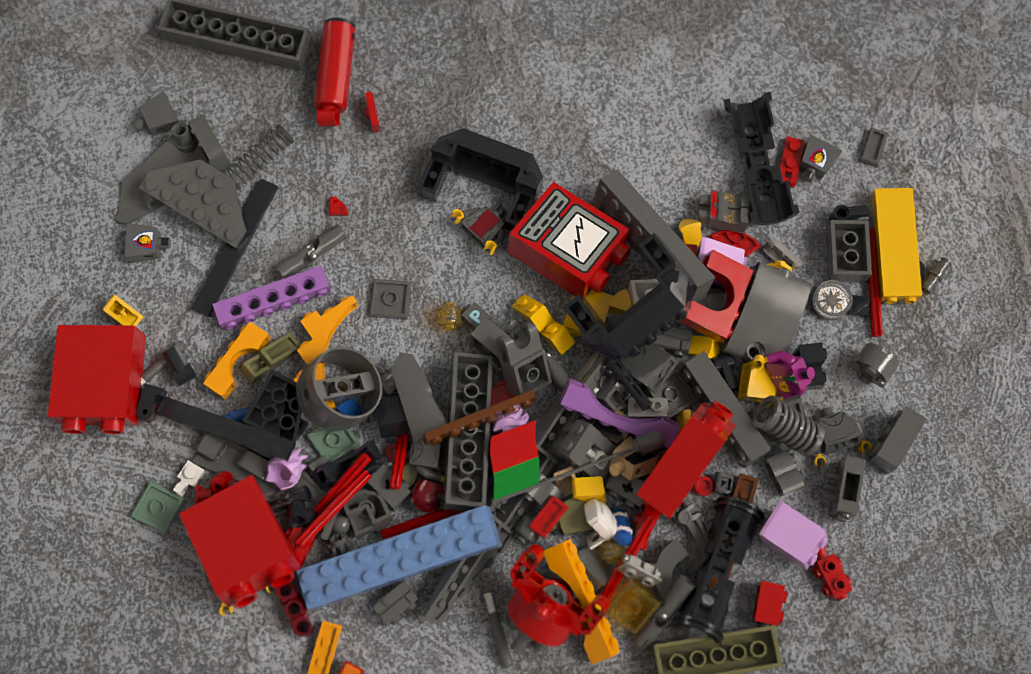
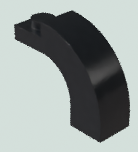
(331, 472)

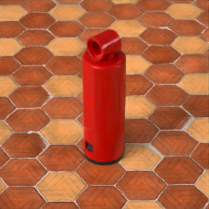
(334, 70)

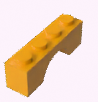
(250, 340)

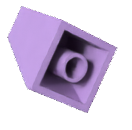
(707, 244)
(793, 536)

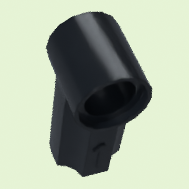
(850, 213)
(725, 366)
(180, 368)
(299, 515)

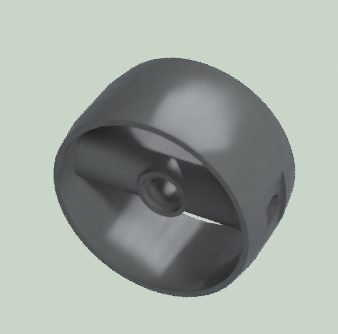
(362, 381)

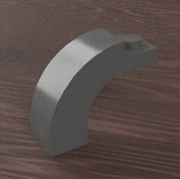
(666, 561)

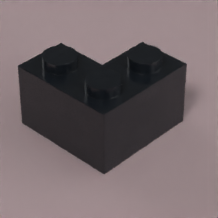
(813, 356)

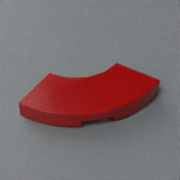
(737, 240)

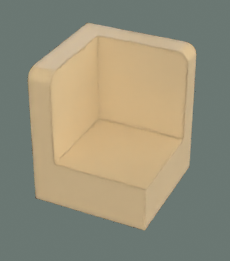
(565, 483)

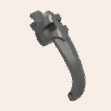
(693, 519)

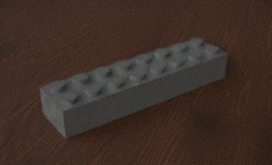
(235, 33)
(625, 205)
(468, 453)

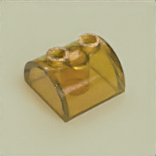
(633, 605)

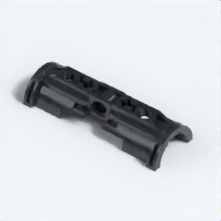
(759, 117)
(712, 617)

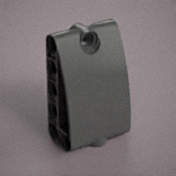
(768, 313)

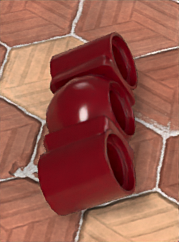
(301, 616)

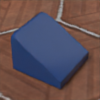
(349, 408)

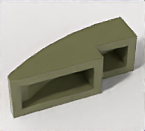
(270, 358)

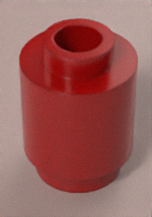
(221, 481)

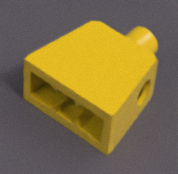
(755, 384)

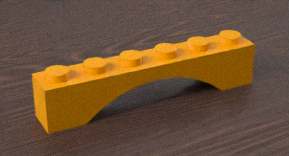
(565, 562)

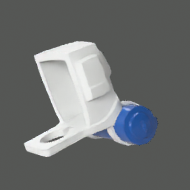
(607, 524)

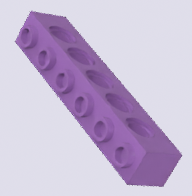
(262, 294)

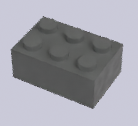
(848, 250)
(896, 440)

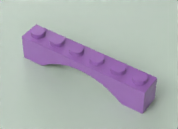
(580, 398)

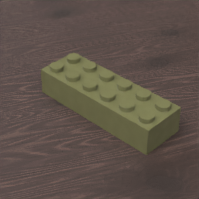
(738, 654)

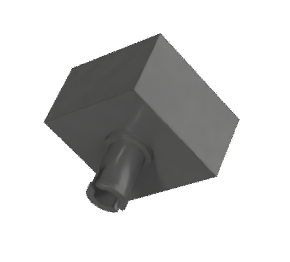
(485, 337)

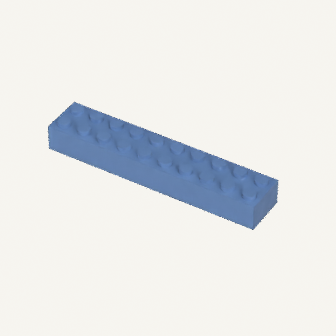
(399, 558)

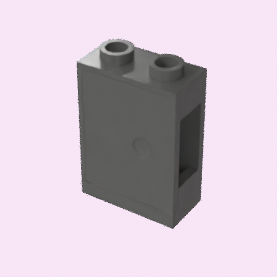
(650, 366)
(845, 489)

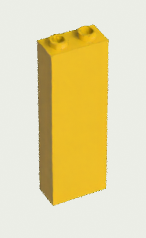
(896, 245)

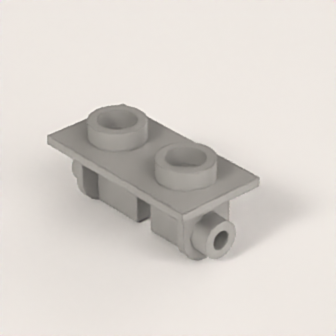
(778, 251)
(658, 409)
(647, 575)

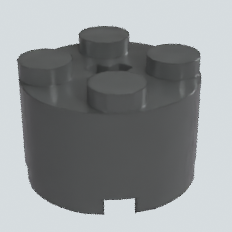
(875, 365)

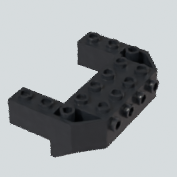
(485, 162)
(646, 317)

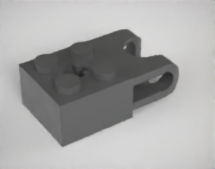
(524, 361)

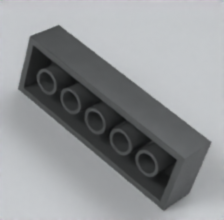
(709, 386)

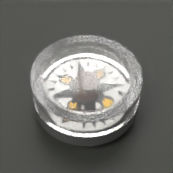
(832, 300)

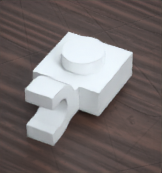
(189, 476)

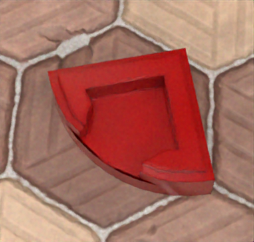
(337, 207)

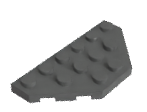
(201, 196)

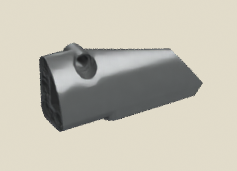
(186, 145)

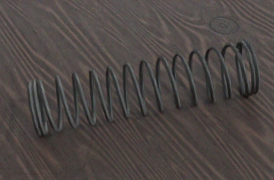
(282, 132)

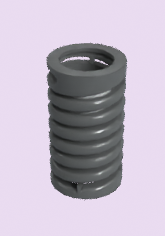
(788, 426)

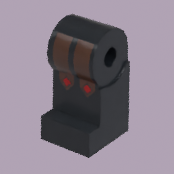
(148, 402)

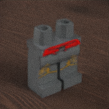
(724, 210)

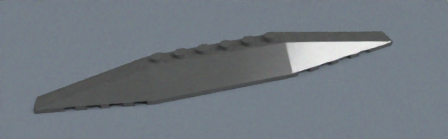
(507, 513)

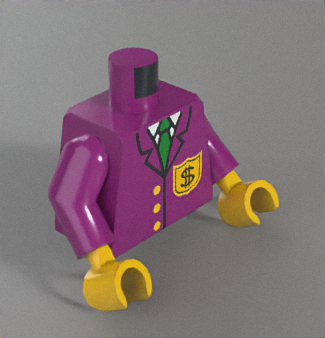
(787, 373)

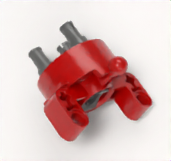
(546, 607)

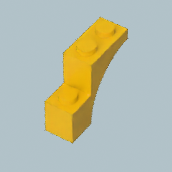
(552, 332)

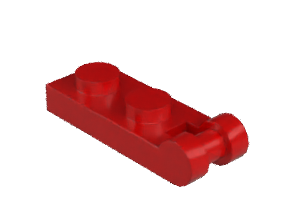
(791, 159)

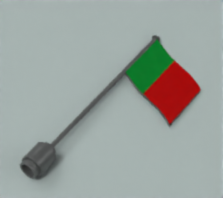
(517, 460)

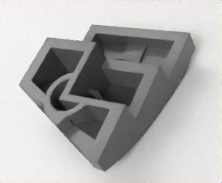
(604, 386)

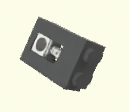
(583, 439)

